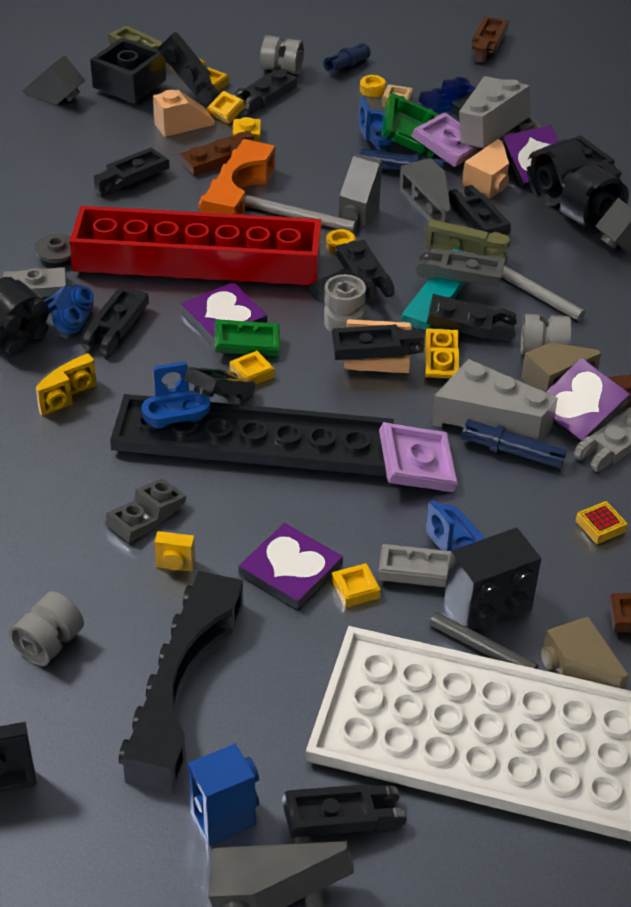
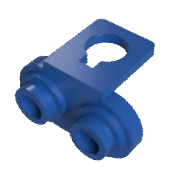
(371, 125)
(70, 308)
(176, 403)
(450, 527)

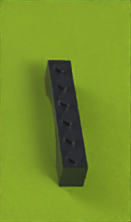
(157, 744)

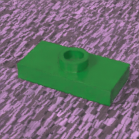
(246, 337)

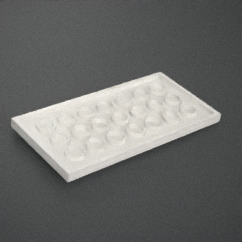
(478, 731)

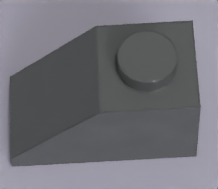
(56, 82)
(361, 190)
(617, 225)

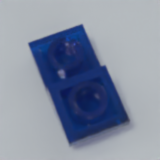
(451, 90)

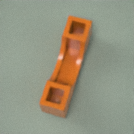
(249, 165)

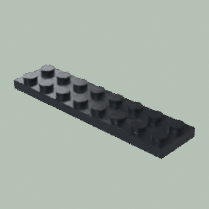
(258, 437)

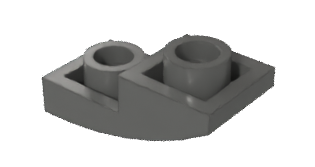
(149, 509)

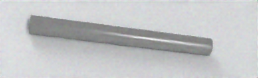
(291, 211)
(543, 294)

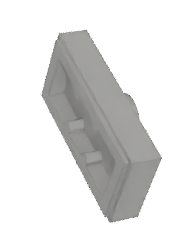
(42, 281)
(413, 565)

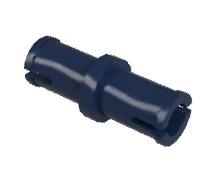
(346, 58)

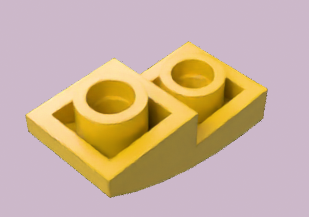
(441, 353)
(56, 388)

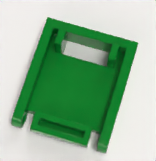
(402, 127)

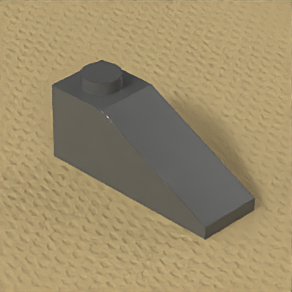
(426, 189)
(275, 873)

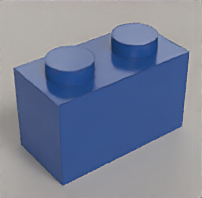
(223, 793)

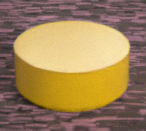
(372, 85)
(338, 237)

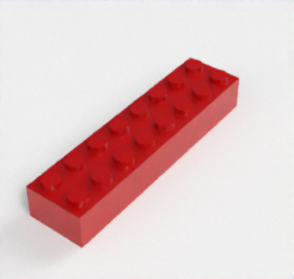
(196, 245)

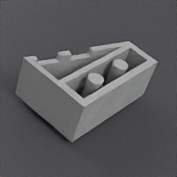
(493, 110)
(494, 400)

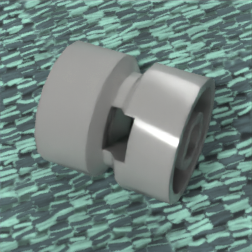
(273, 55)
(343, 300)
(538, 331)
(48, 626)

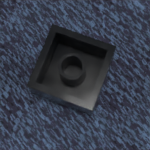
(128, 70)
(492, 579)

